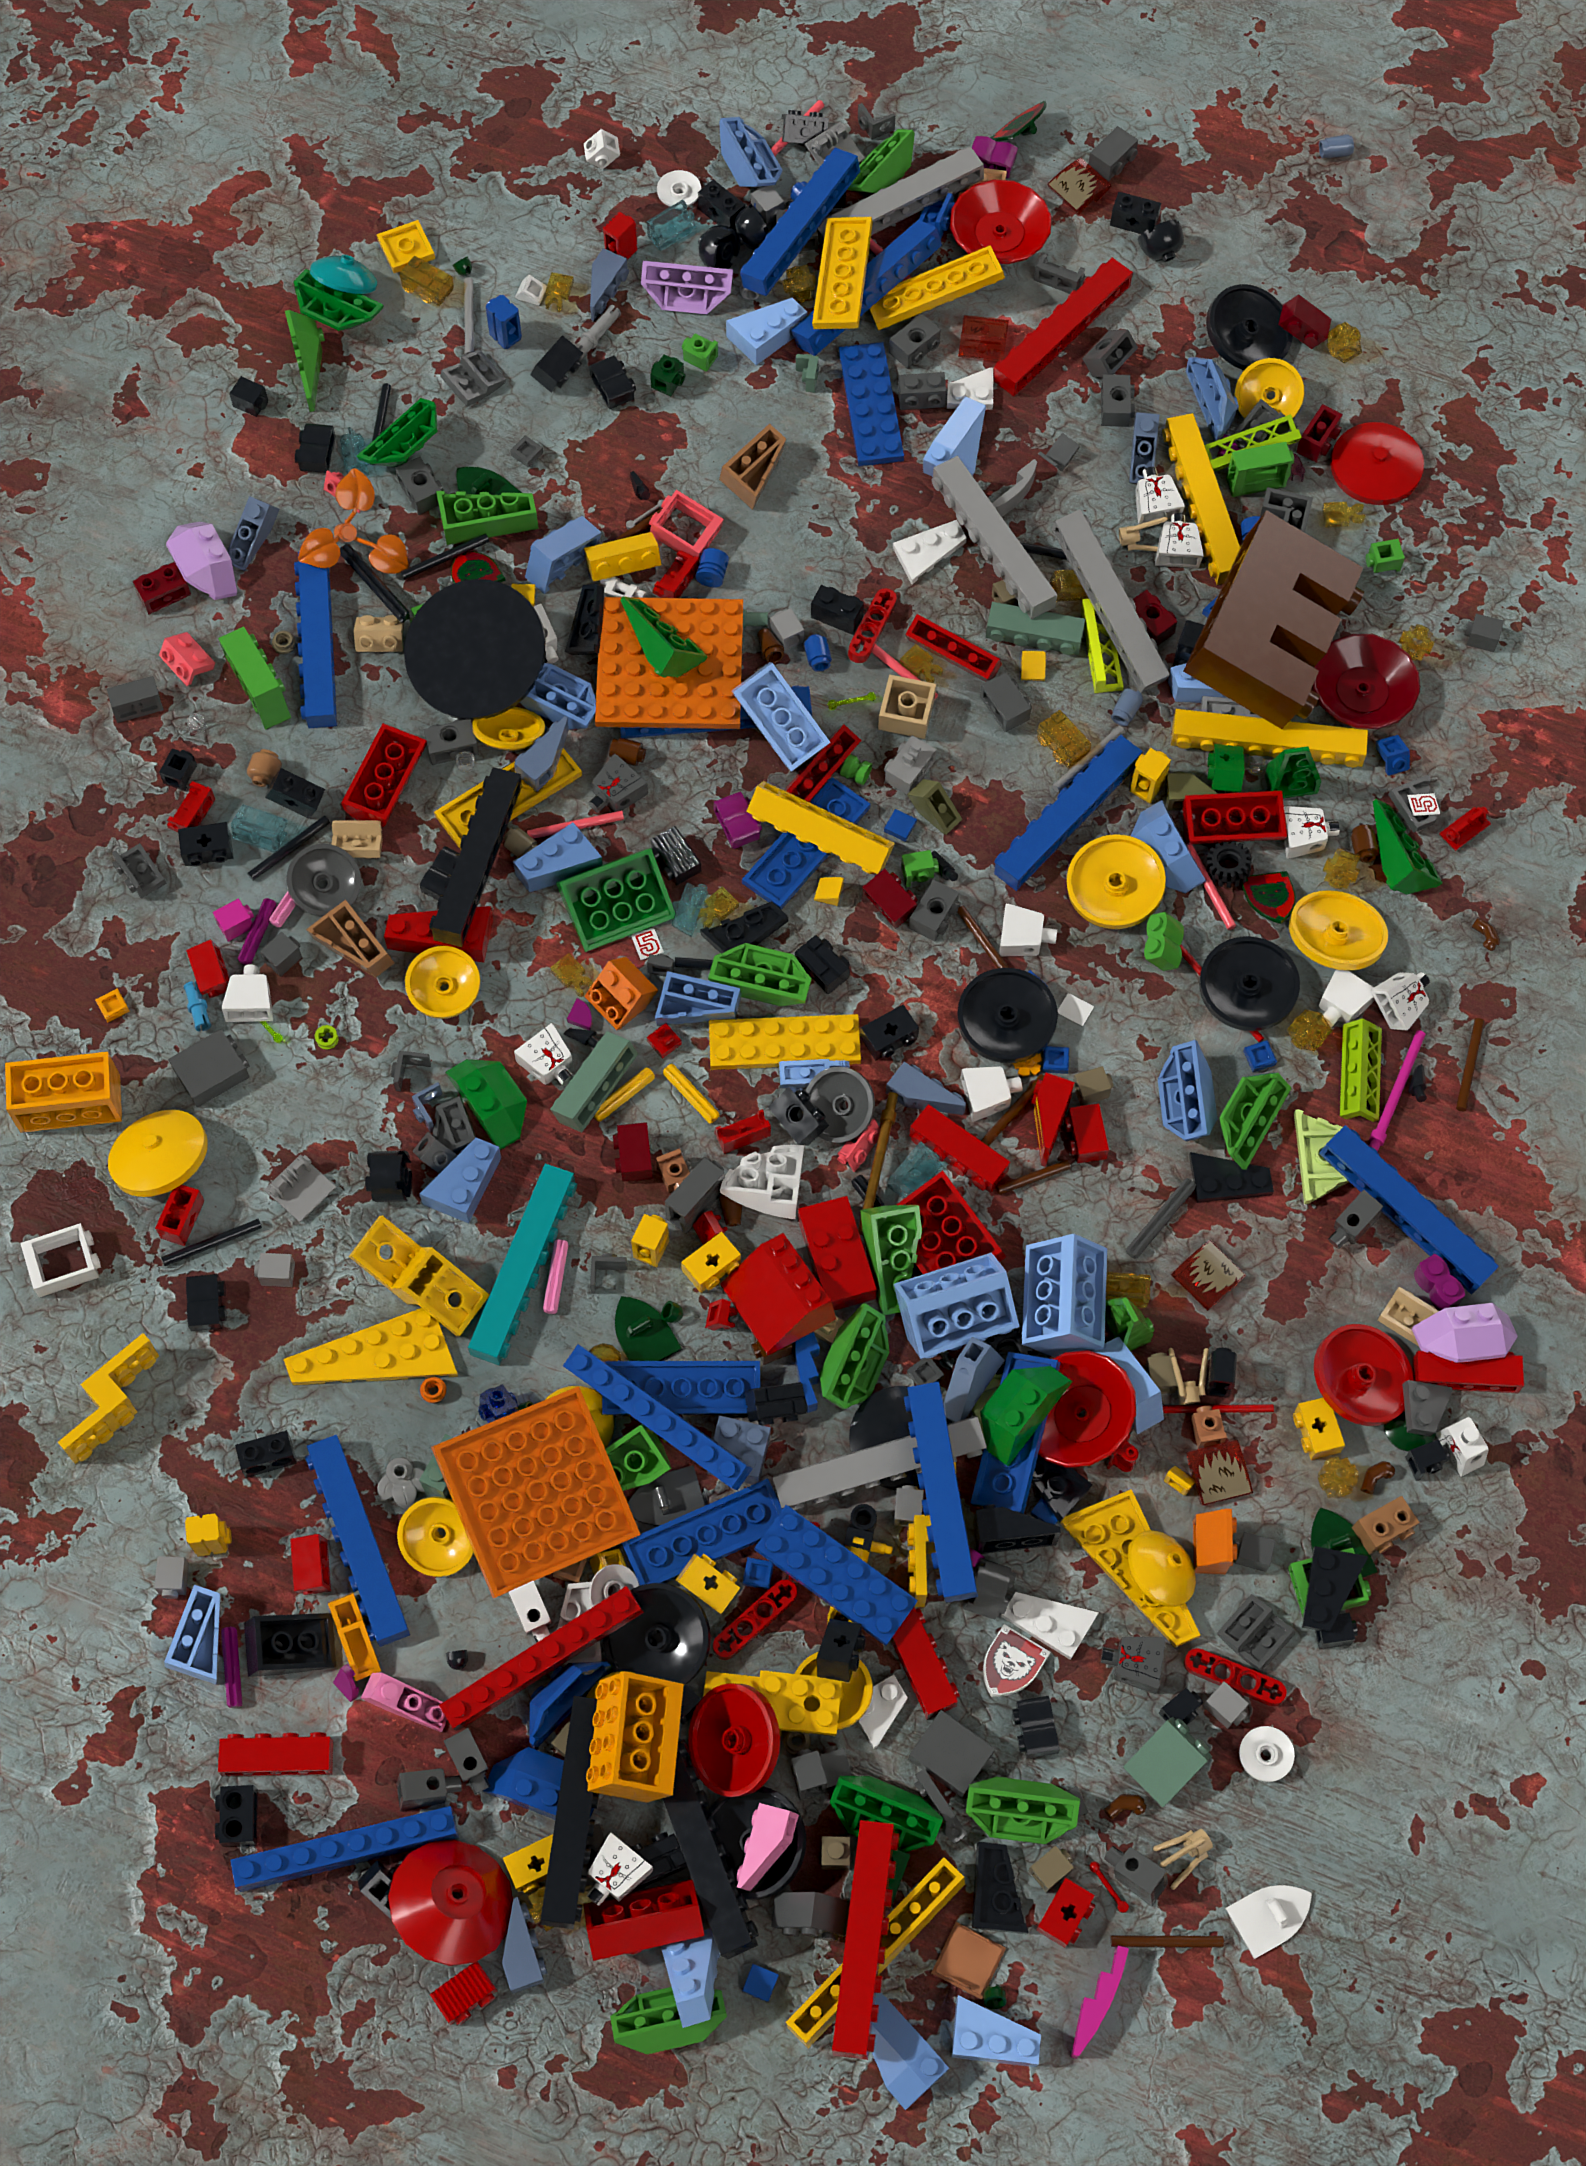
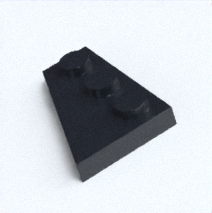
(587, 622)
(1225, 1180)
(1329, 1585)
(995, 1895)

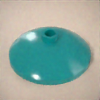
(344, 274)

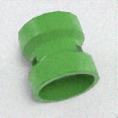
(856, 769)

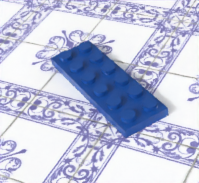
(871, 404)
(792, 862)
(691, 1385)
(1011, 1484)
(712, 1530)
(835, 1575)

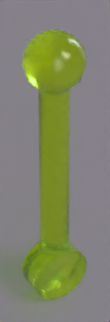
(832, 704)
(276, 1036)

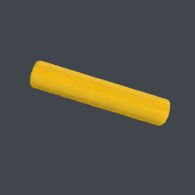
(690, 1092)
(624, 1093)

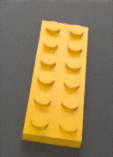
(842, 273)
(937, 287)
(456, 813)
(777, 1039)

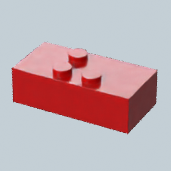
(837, 1252)
(643, 1920)

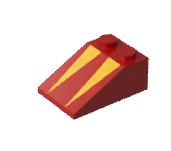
(1051, 1103)

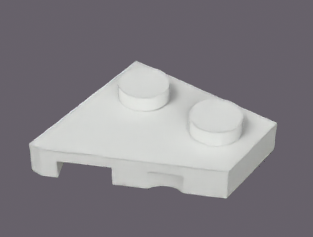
(976, 386)
(885, 1705)

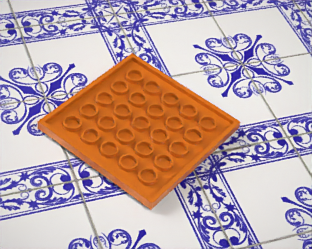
(636, 696)
(535, 1491)

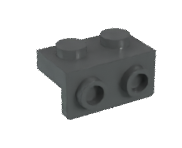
(139, 870)

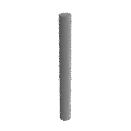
(469, 315)
(1083, 763)

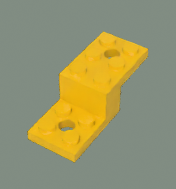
(419, 1275)
(113, 1405)
(918, 1539)
(787, 1697)

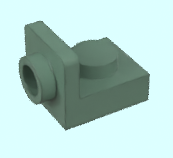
(810, 368)

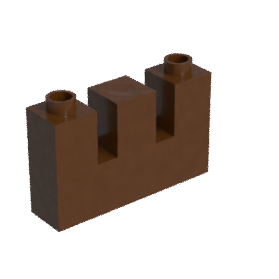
(1275, 621)

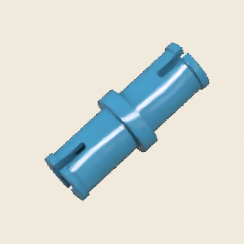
(197, 1006)

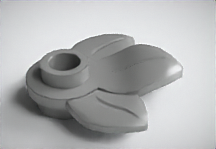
(402, 1487)

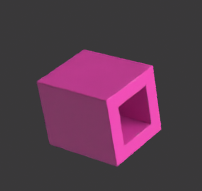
(233, 919)

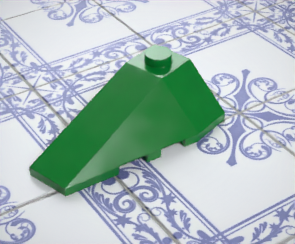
(659, 641)
(1293, 773)
(1399, 854)

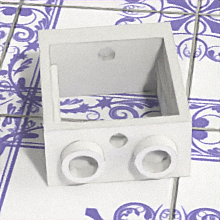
(54, 1240)

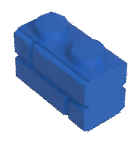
(503, 321)

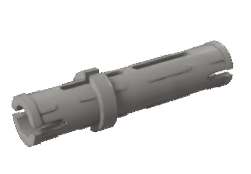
(590, 338)

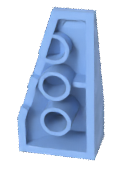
(958, 437)

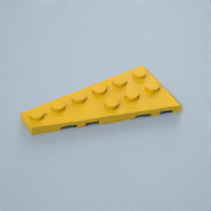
(387, 1351)
(1106, 1535)

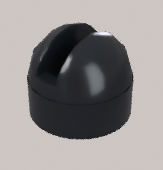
(457, 1659)

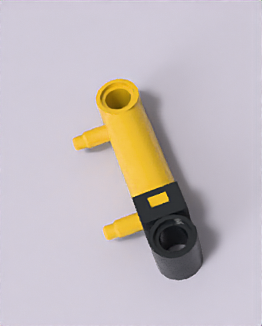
(860, 1541)

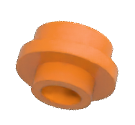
(428, 1384)

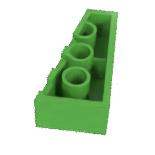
(472, 515)
(256, 676)

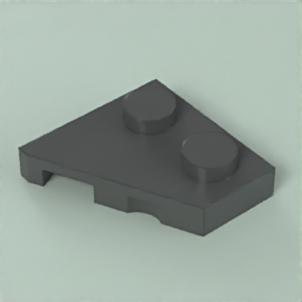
(1401, 801)
(453, 1125)

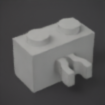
(910, 764)

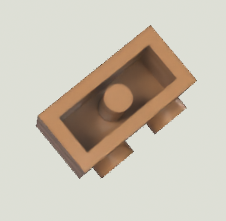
(1386, 1525)

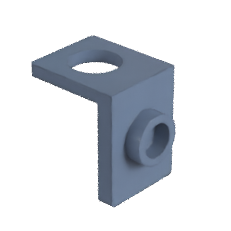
(419, 1100)

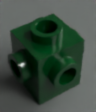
(667, 375)

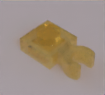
(558, 289)
(1339, 514)
(920, 662)
(718, 906)
(570, 972)

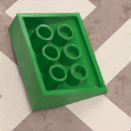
(616, 899)

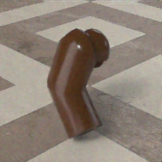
(1489, 932)
(1374, 1473)
(1126, 1802)

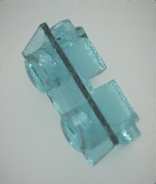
(352, 445)
(689, 908)

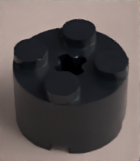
(389, 1176)

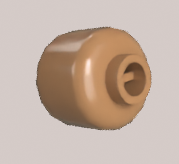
(263, 767)

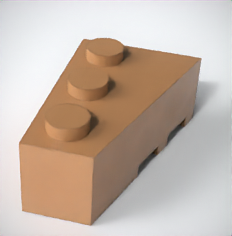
(753, 465)
(350, 938)

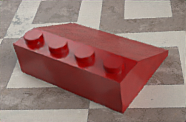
(948, 1227)
(778, 1295)

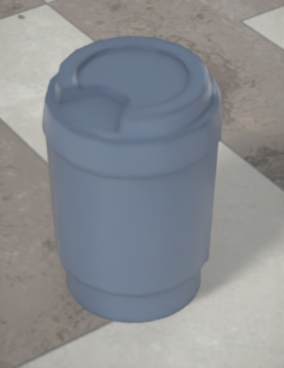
(1336, 146)
(1126, 707)

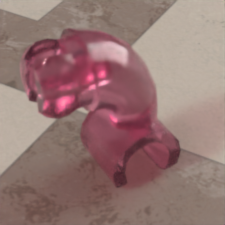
(1298, 468)

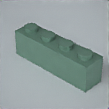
(1045, 631)
(594, 1081)

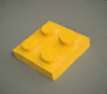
(403, 244)

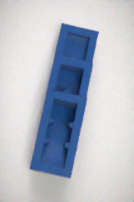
(805, 1350)

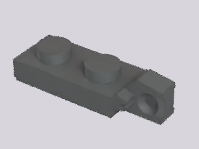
(926, 1786)

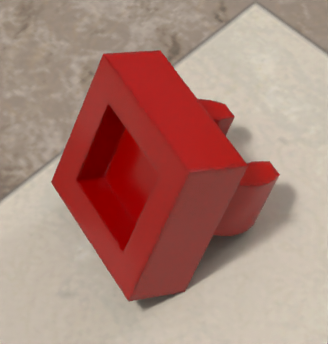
(664, 1040)
(708, 1226)
(718, 1315)

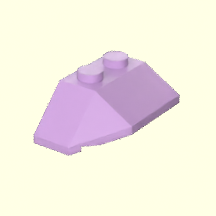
(686, 286)
(203, 559)
(1466, 1333)

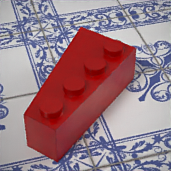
(412, 934)

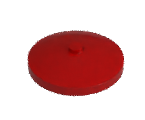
(1377, 463)
(1362, 1374)
(734, 1740)

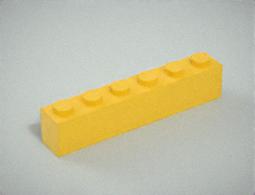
(820, 827)

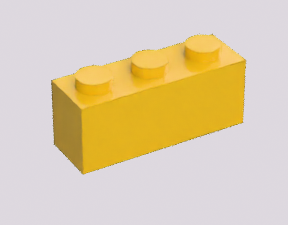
(622, 556)

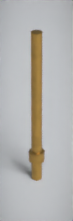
(887, 1119)

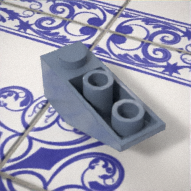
(607, 274)
(1143, 444)
(251, 531)
(541, 760)
(918, 1091)
(970, 1378)
(519, 1958)

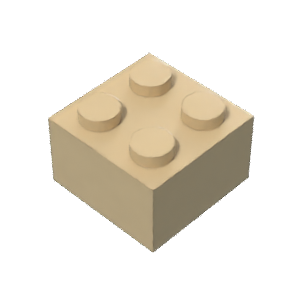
(907, 706)

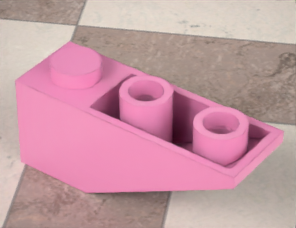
(404, 1701)
(769, 1838)

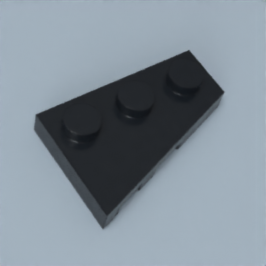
(750, 928)
(1059, 1487)

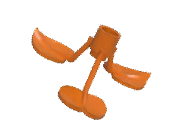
(320, 546)

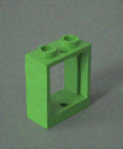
(1259, 468)
(1300, 1585)

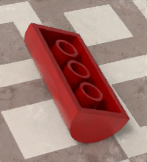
(383, 775)
(1234, 817)

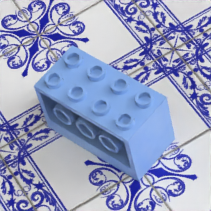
(780, 716)
(1064, 1295)
(955, 1304)

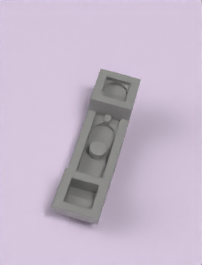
(1016, 494)

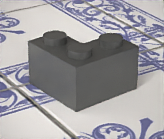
(1288, 506)
(818, 1773)
(810, 1914)

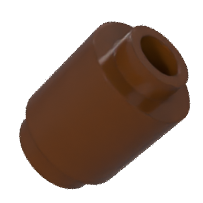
(628, 750)
(1364, 843)

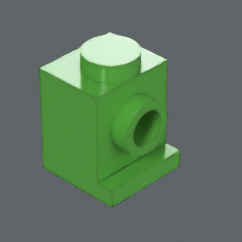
(700, 351)
(1385, 556)
(918, 867)

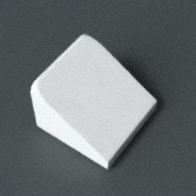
(531, 290)

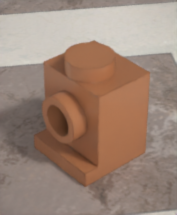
(671, 1162)
(1206, 1435)

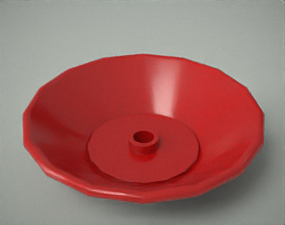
(1002, 216)
(1110, 1408)
(435, 1921)

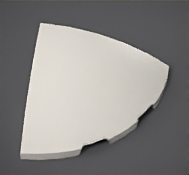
(767, 1181)

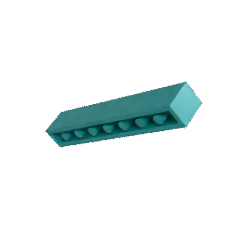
(522, 1264)

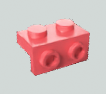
(185, 657)

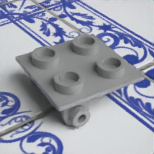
(834, 137)
(300, 1188)

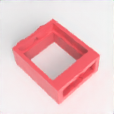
(693, 509)

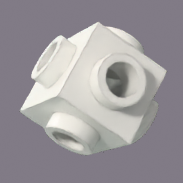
(601, 149)

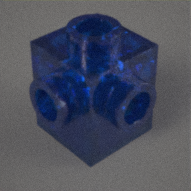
(496, 1403)

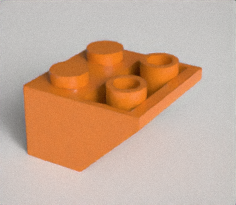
(620, 992)
(1214, 1541)

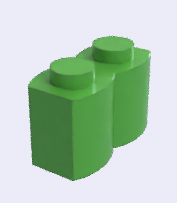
(1164, 941)

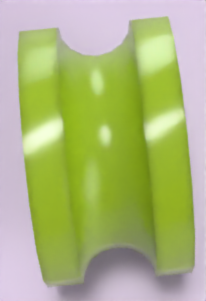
(321, 1032)

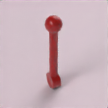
(1122, 1905)

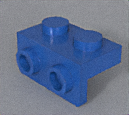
(939, 214)

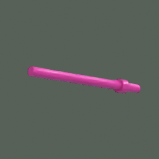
(1379, 1134)

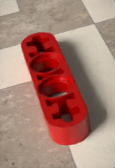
(872, 625)
(757, 1622)
(1236, 1672)

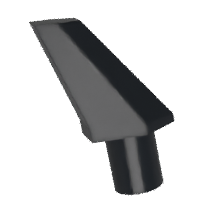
(639, 487)
(945, 869)
(583, 1036)
(1418, 1084)

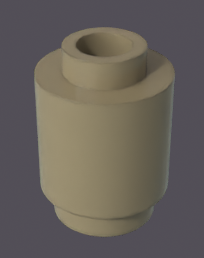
(518, 842)

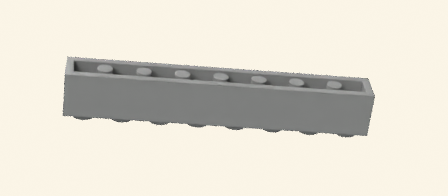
(915, 191)
(994, 538)
(1110, 600)
(869, 1466)

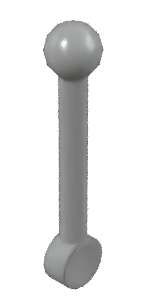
(629, 524)

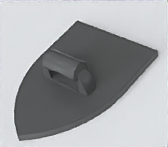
(667, 1497)

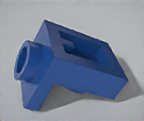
(1394, 754)

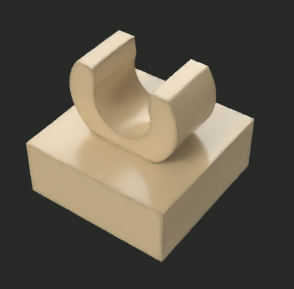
(828, 1332)

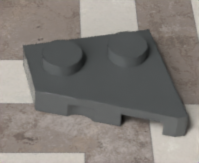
(1424, 1406)

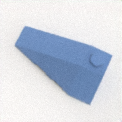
(903, 2056)

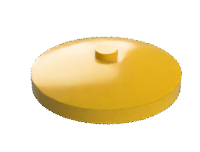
(1116, 881)
(1338, 930)
(157, 1153)

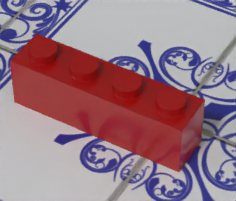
(953, 648)
(823, 764)
(959, 1149)
(1486, 1375)
(923, 1667)
(275, 1755)

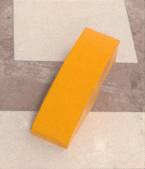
(354, 1636)

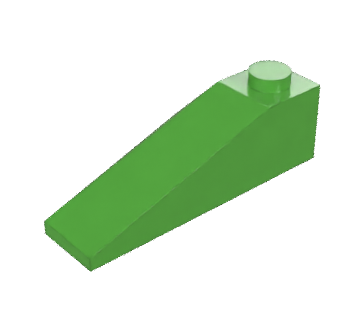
(308, 352)
(891, 1246)
(1128, 1323)
(638, 1458)

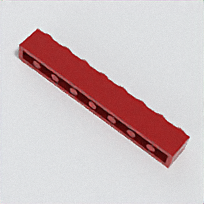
(1062, 326)
(541, 1658)
(864, 1939)

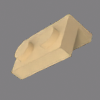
(378, 634)
(358, 838)
(1405, 1312)

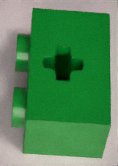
(1226, 767)

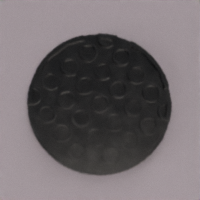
(475, 649)

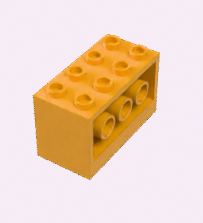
(63, 1092)
(635, 1737)

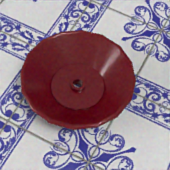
(1369, 664)

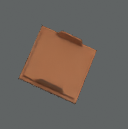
(968, 1960)

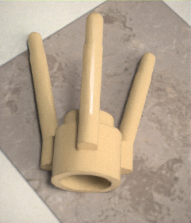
(1130, 535)
(1188, 1391)
(1196, 1845)

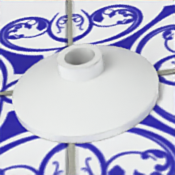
(678, 182)
(611, 1575)
(1273, 1742)

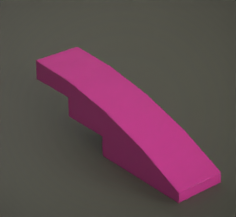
(1094, 2010)

